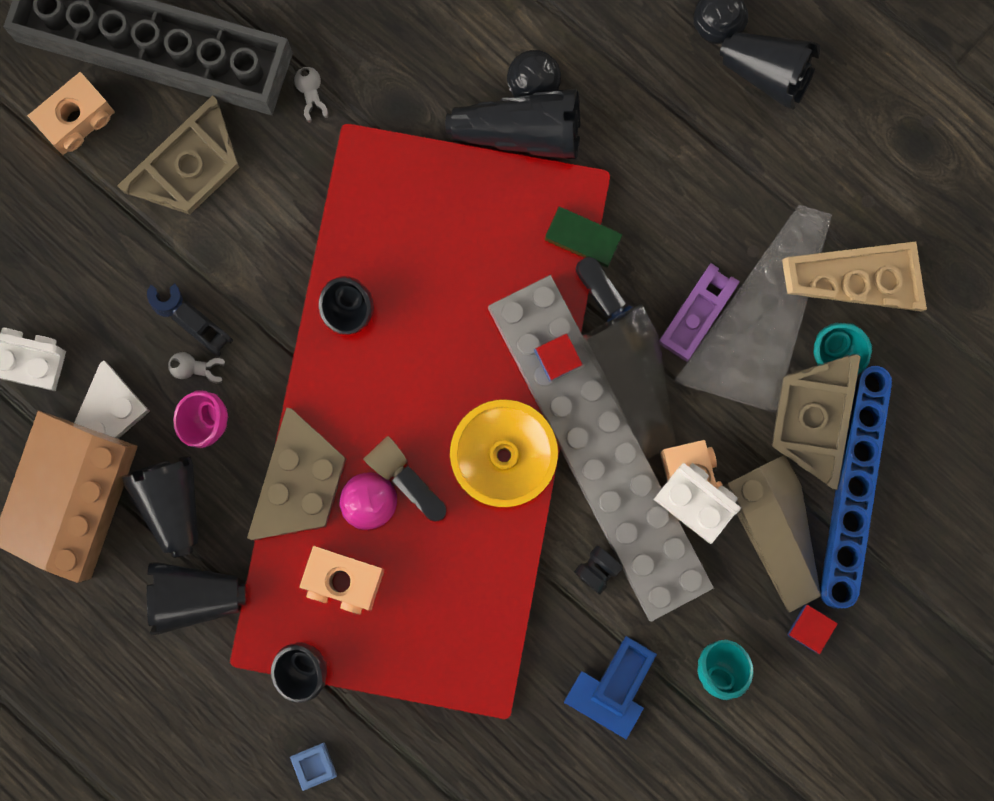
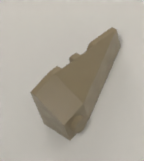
(779, 529)

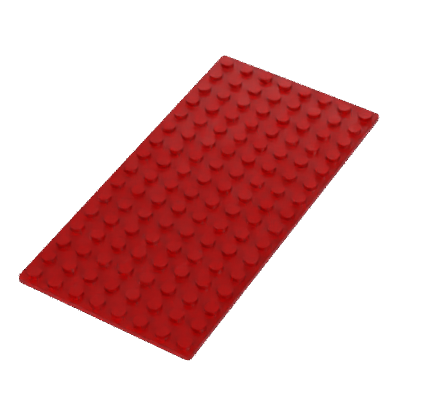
(435, 242)

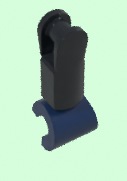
(600, 288)
(188, 318)

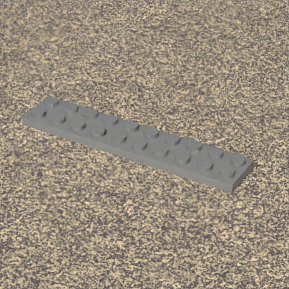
(602, 454)

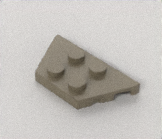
(187, 164)
(816, 416)
(297, 482)

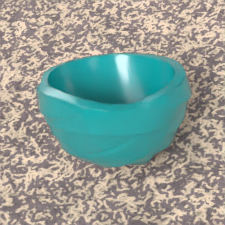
(840, 341)
(725, 669)

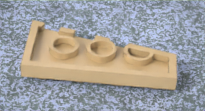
(868, 276)

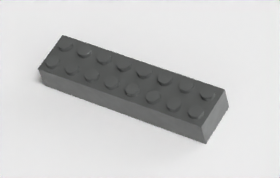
(160, 46)

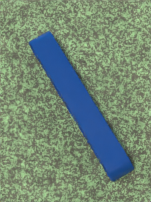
(845, 501)

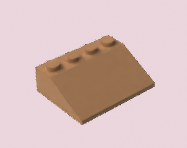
(64, 496)

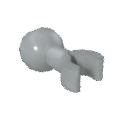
(309, 86)
(189, 366)

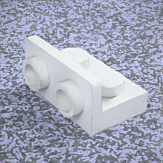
(30, 361)
(698, 502)

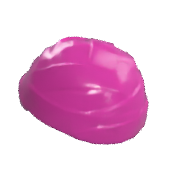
(200, 419)
(368, 501)

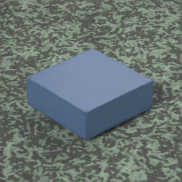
(313, 766)

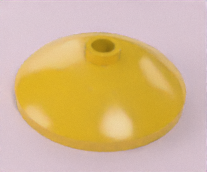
(507, 427)

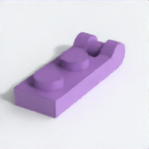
(698, 313)

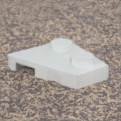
(110, 404)

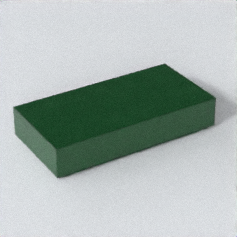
(583, 236)

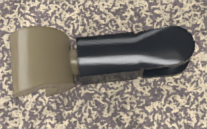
(389, 462)

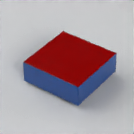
(558, 357)
(812, 629)

